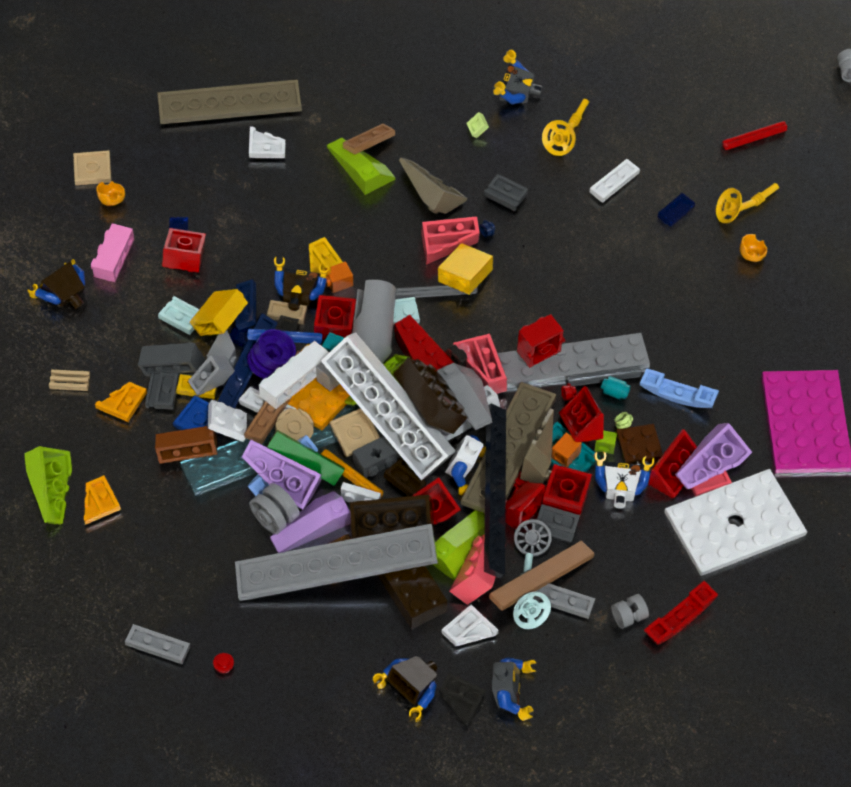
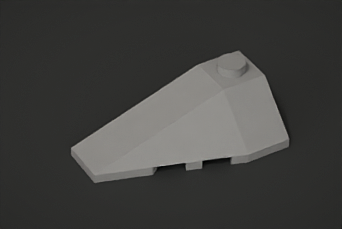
(468, 392)

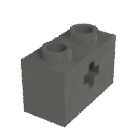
(374, 457)

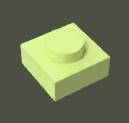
(477, 125)

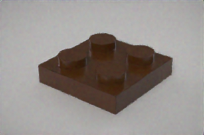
(639, 442)

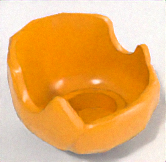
(110, 194)
(752, 249)

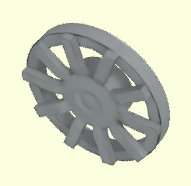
(532, 537)

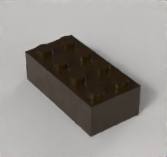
(431, 395)
(390, 514)
(415, 595)

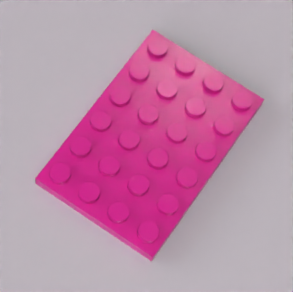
(806, 421)

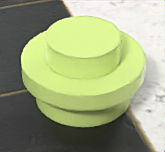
(623, 420)

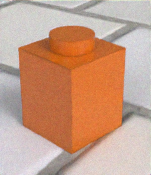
(339, 277)
(566, 450)

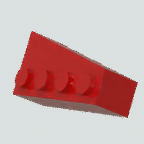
(418, 344)

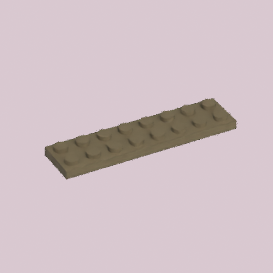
(229, 101)
(523, 421)

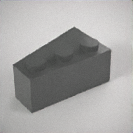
(170, 358)

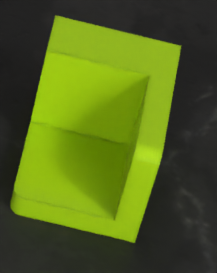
(606, 444)

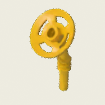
(563, 134)
(734, 205)

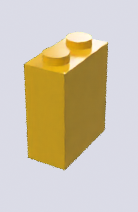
(465, 268)
(218, 312)

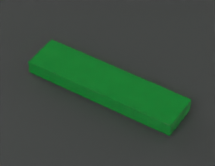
(298, 452)

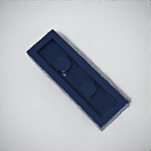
(248, 315)

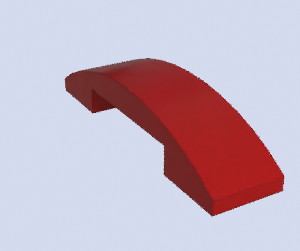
(682, 614)

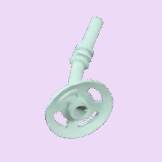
(530, 607)

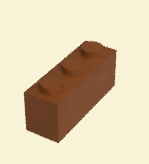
(185, 444)

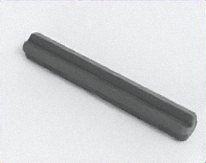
(598, 377)

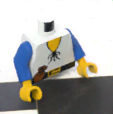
(464, 459)
(621, 480)

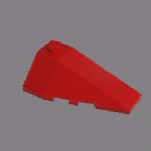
(443, 503)

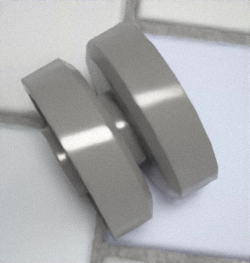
(274, 508)

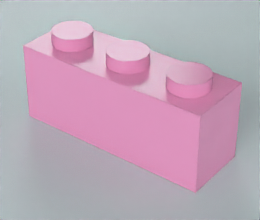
(112, 252)

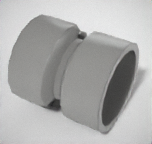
(844, 62)
(631, 610)

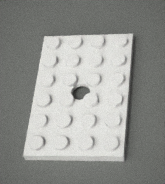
(715, 542)

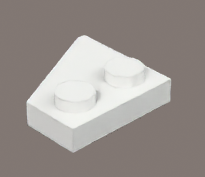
(265, 145)
(469, 627)

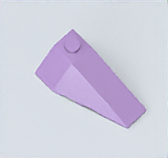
(716, 452)
(275, 468)
(316, 520)

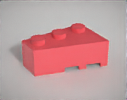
(444, 236)
(484, 361)
(472, 579)

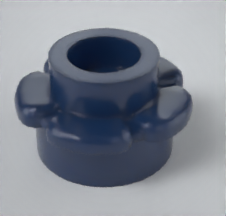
(487, 228)

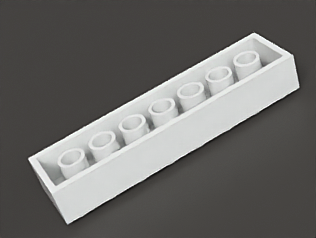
(387, 405)

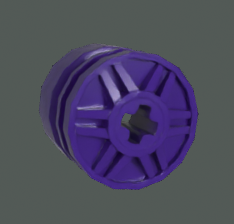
(270, 352)

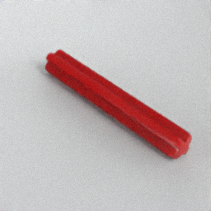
(754, 135)

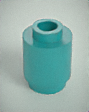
(615, 388)

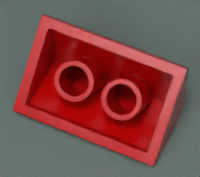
(583, 417)
(663, 473)

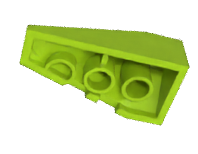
(362, 168)
(48, 476)
(456, 543)

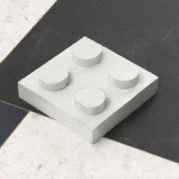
(227, 420)

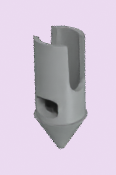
(375, 316)

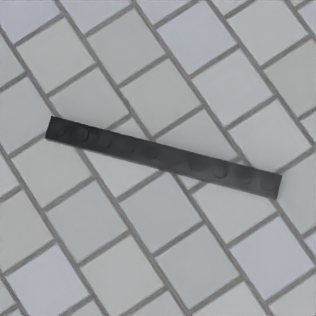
(495, 493)

